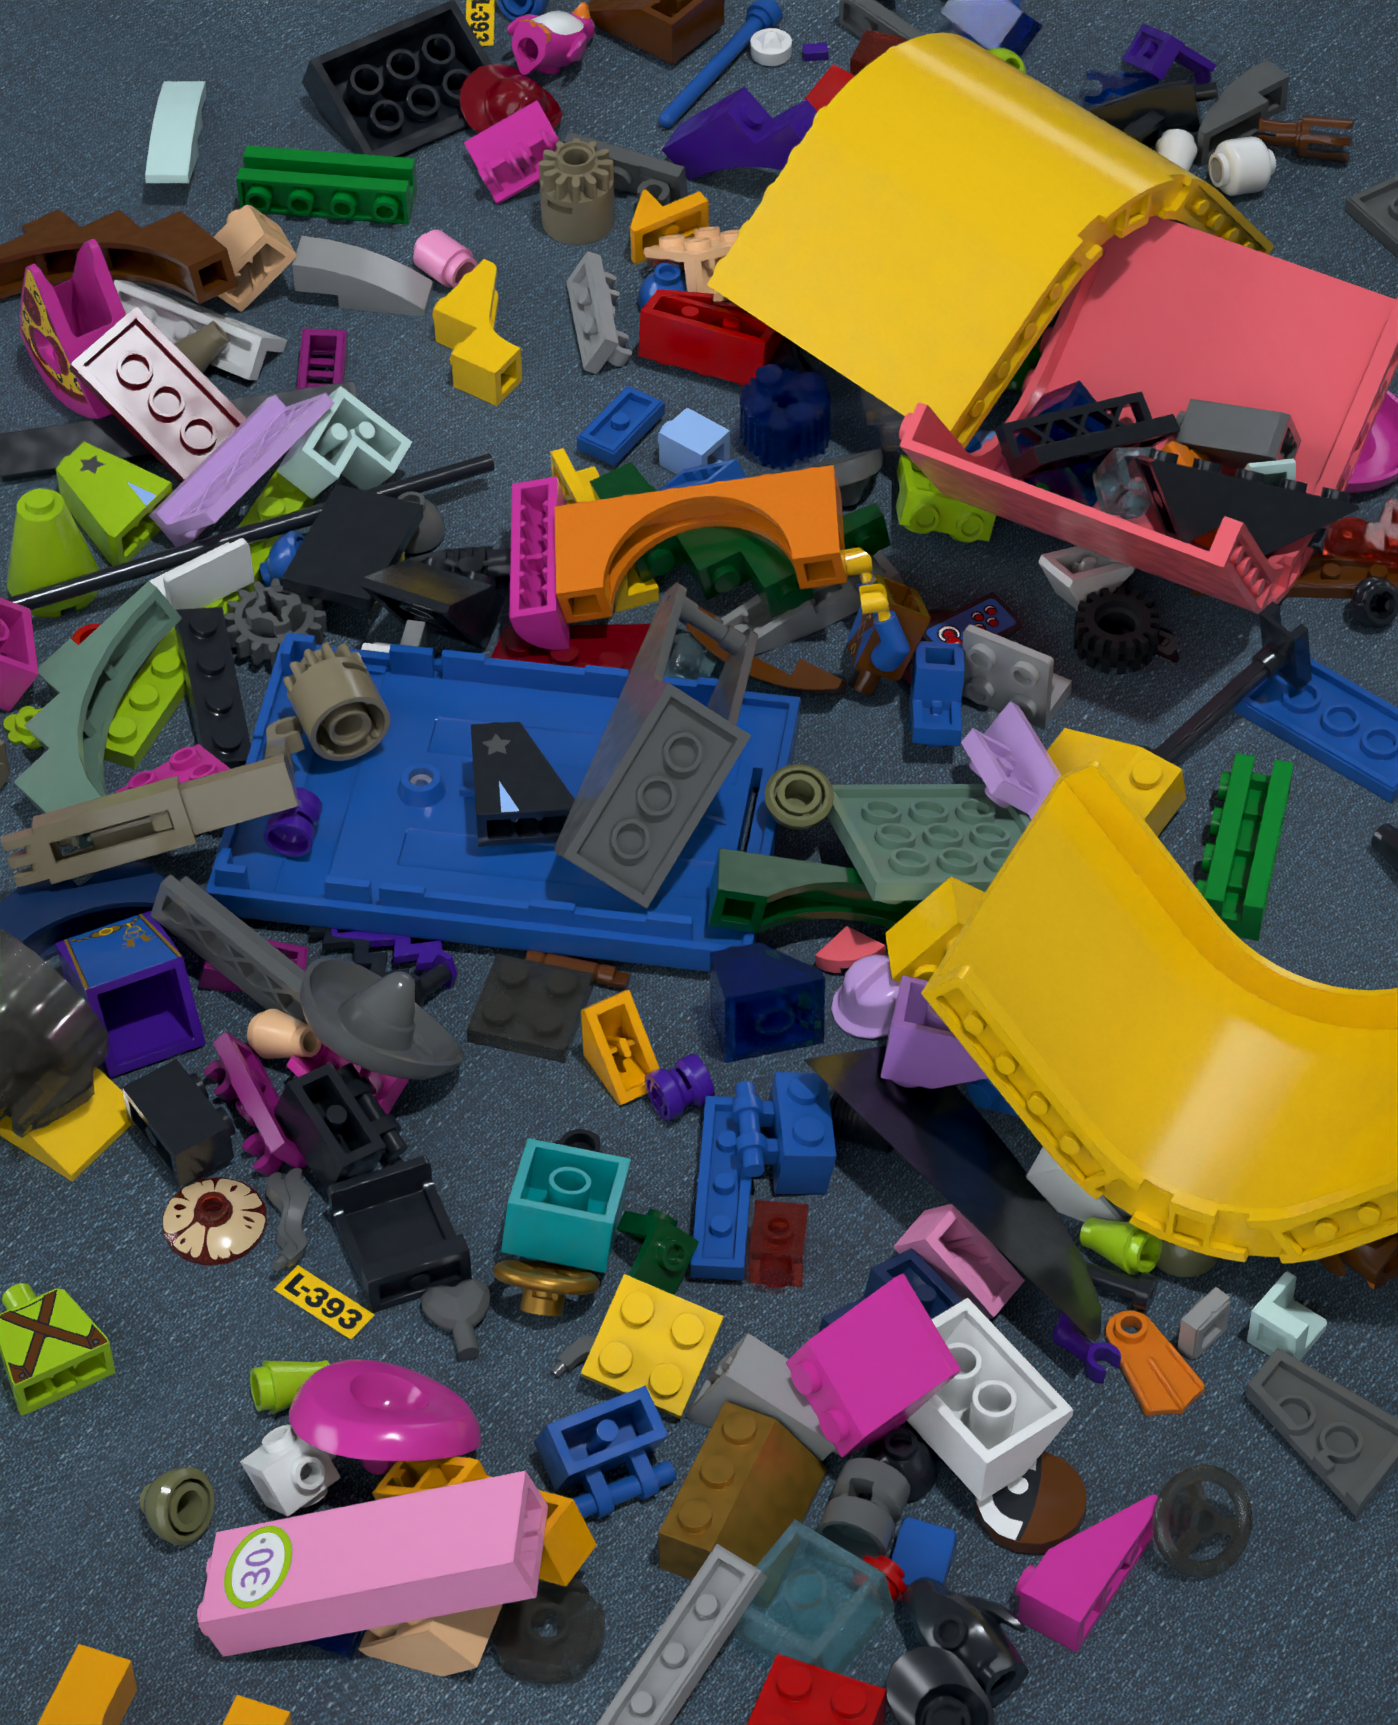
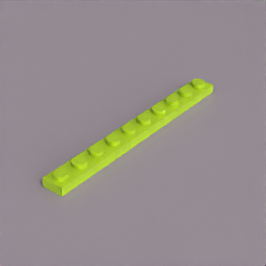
(162, 680)

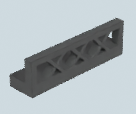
(229, 945)

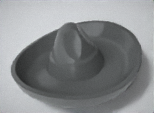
(375, 1021)

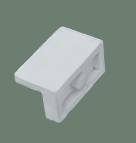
(208, 576)

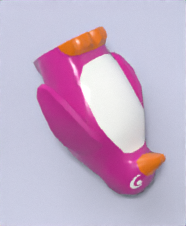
(551, 39)

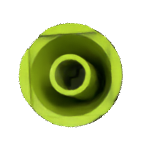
(47, 550)

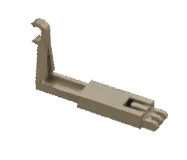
(157, 815)

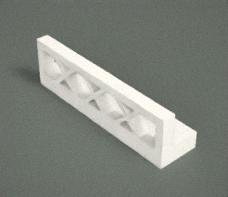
(180, 318)

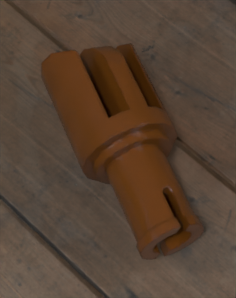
(1298, 135)

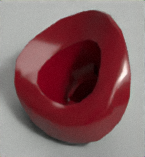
(500, 91)

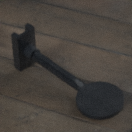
(1281, 654)

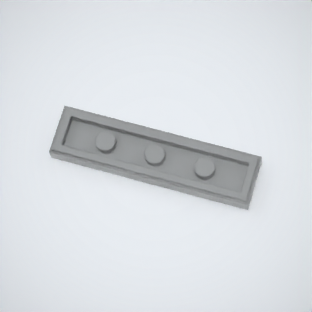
(686, 1642)

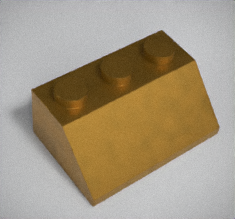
(739, 1492)

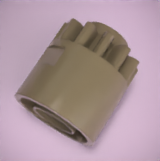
(577, 192)
(337, 703)

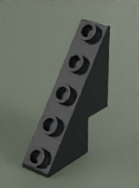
(1199, 497)

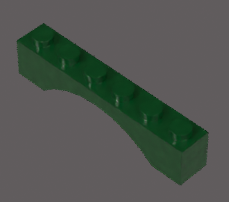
(767, 891)

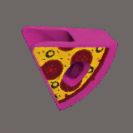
(66, 321)

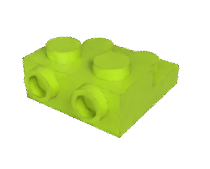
(926, 509)

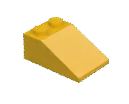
(1146, 779)

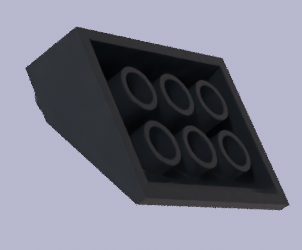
(398, 83)

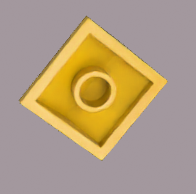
(81, 1135)

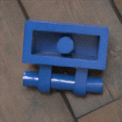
(798, 1132)
(604, 1439)

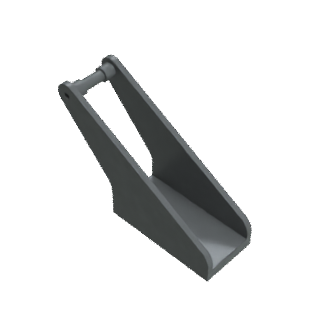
(658, 759)

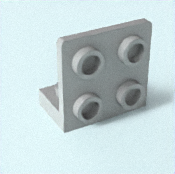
(1010, 672)

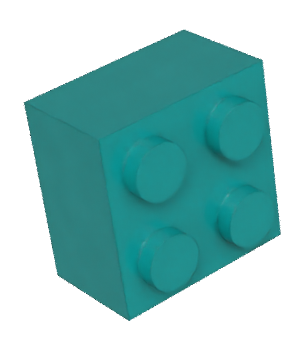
(566, 1205)

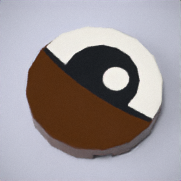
(1036, 1508)

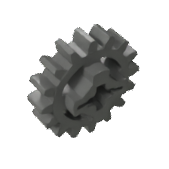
(266, 615)

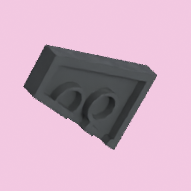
(1329, 1426)

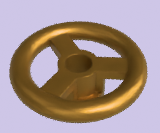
(545, 1284)

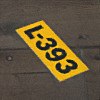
(481, 20)
(324, 1302)

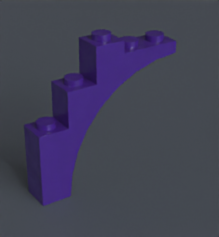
(738, 135)

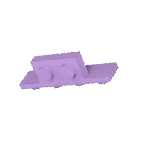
(1012, 761)

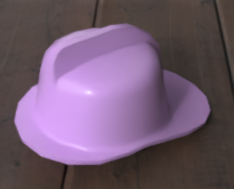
(866, 998)

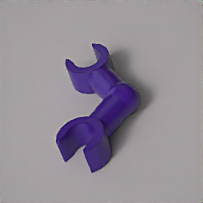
(1068, 1337)

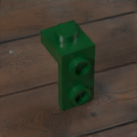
(664, 1248)

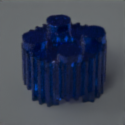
(785, 415)

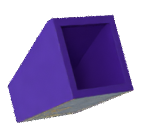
(136, 989)

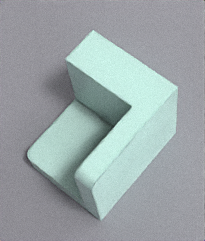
(1283, 1322)

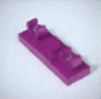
(257, 1102)

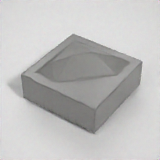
(1204, 1324)

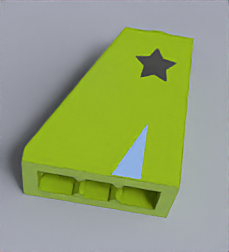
(111, 500)

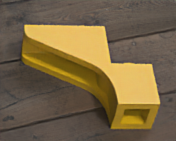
(466, 322)

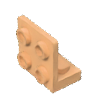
(698, 254)

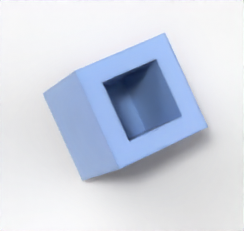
(692, 442)

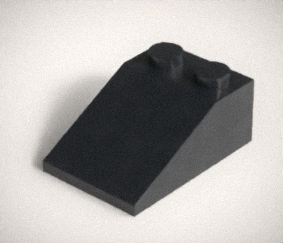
(446, 601)

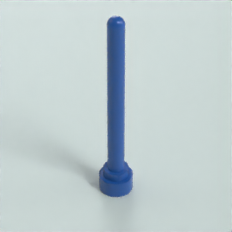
(759, 16)

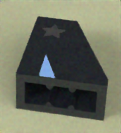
(515, 788)

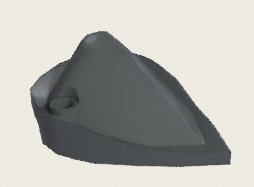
(854, 473)

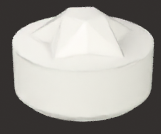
(771, 47)

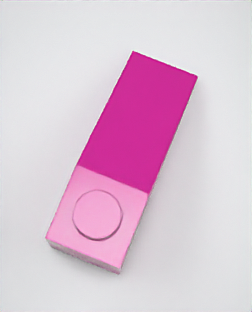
(1083, 1575)

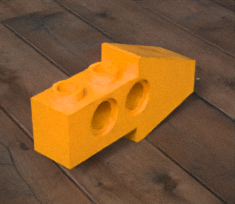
(566, 1534)

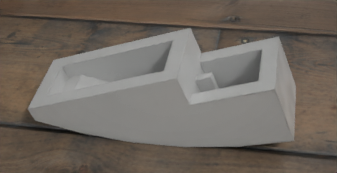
(359, 278)

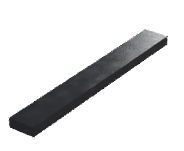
(41, 449)

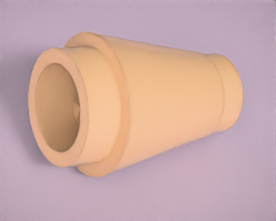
(281, 1036)

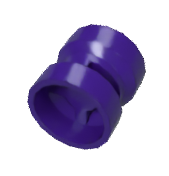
(296, 824)
(679, 1087)

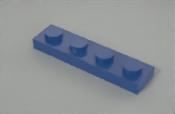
(721, 1197)

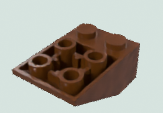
(659, 26)

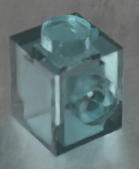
(1120, 484)

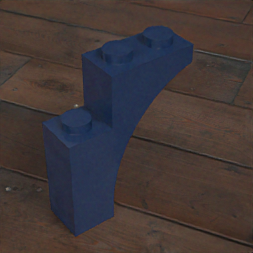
(58, 911)

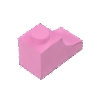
(962, 1258)

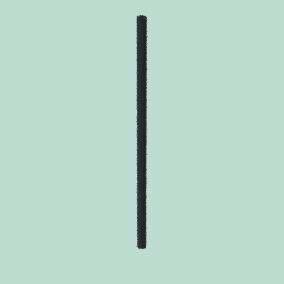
(251, 533)

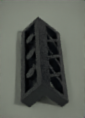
(1082, 445)

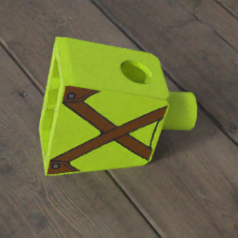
(49, 1347)

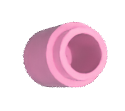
(443, 258)

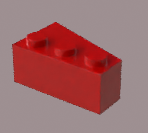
(705, 335)

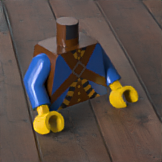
(885, 627)

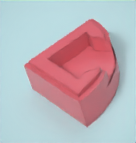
(846, 949)

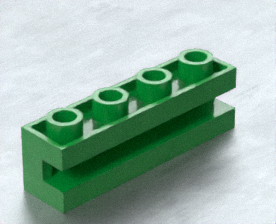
(328, 184)
(1245, 844)

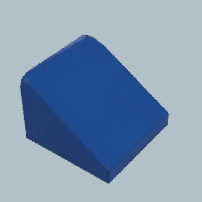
(924, 1550)

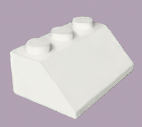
(994, 1411)

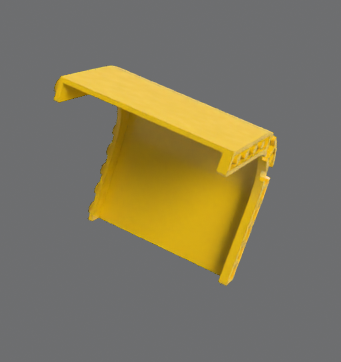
(948, 224)
(1168, 1050)

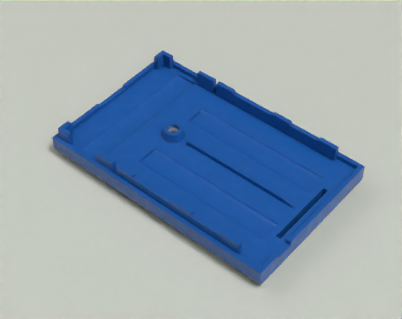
(402, 822)

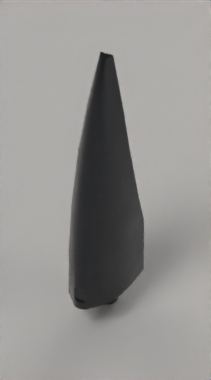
(1174, 100)

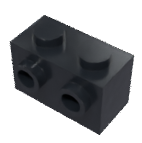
(179, 1122)

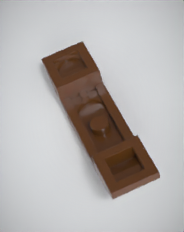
(804, 679)

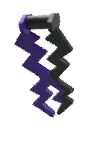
(428, 956)

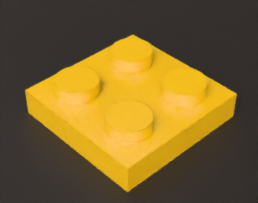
(652, 1343)

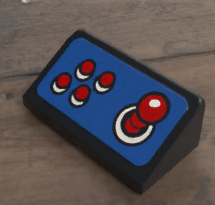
(986, 613)

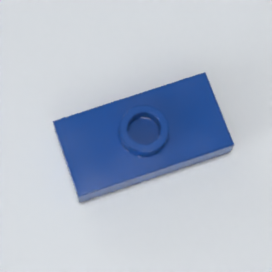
(620, 425)

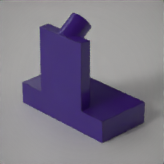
(1156, 50)

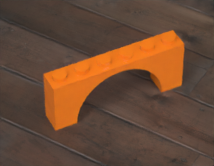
(607, 536)

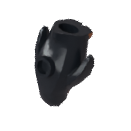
(970, 1631)

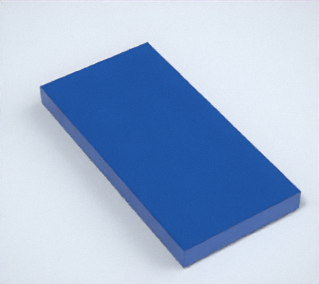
(1332, 724)

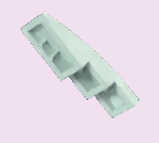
(175, 132)

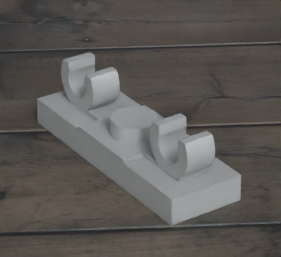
(594, 315)

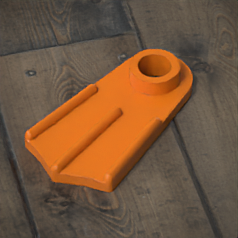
(1153, 1366)

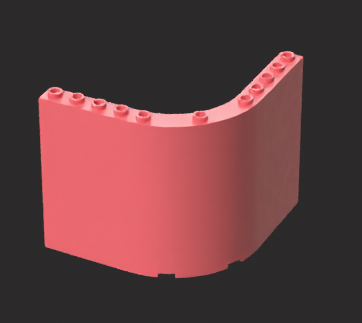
(1185, 323)

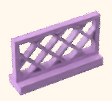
(235, 466)

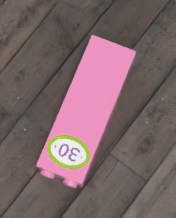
(374, 1564)

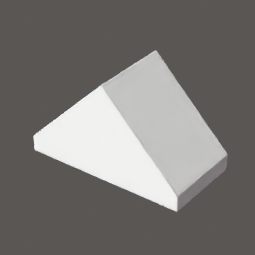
(1079, 572)

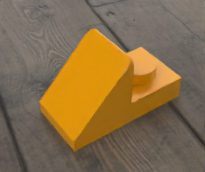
(655, 221)

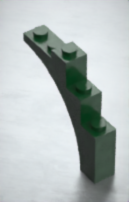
(731, 556)

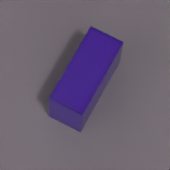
(815, 52)

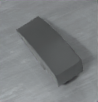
(1240, 106)

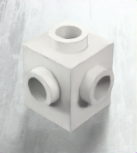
(289, 1471)

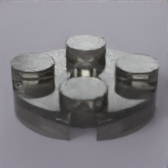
(553, 1658)

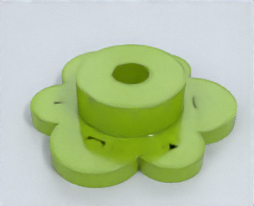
(17, 731)

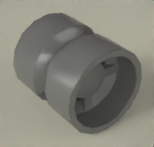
(865, 1507)

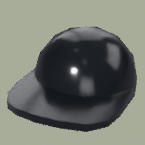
(935, 1689)

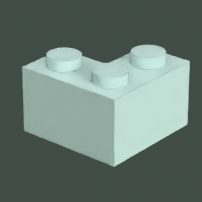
(345, 442)

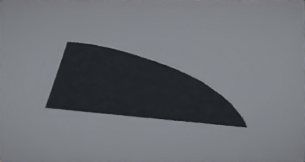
(973, 1171)

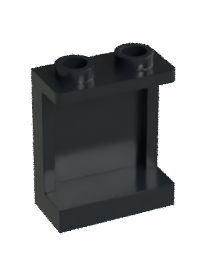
(397, 1233)

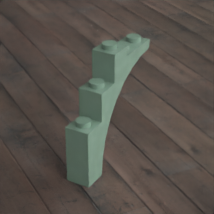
(88, 690)

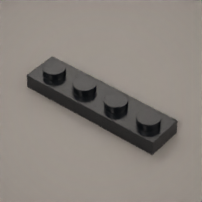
(213, 685)

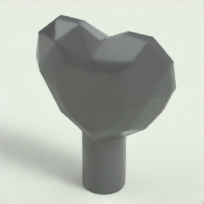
(458, 1311)

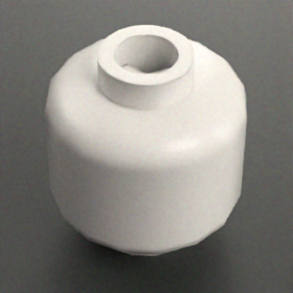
(1241, 166)

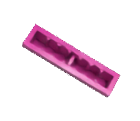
(533, 596)

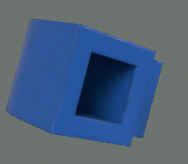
(937, 694)

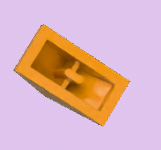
(618, 1046)

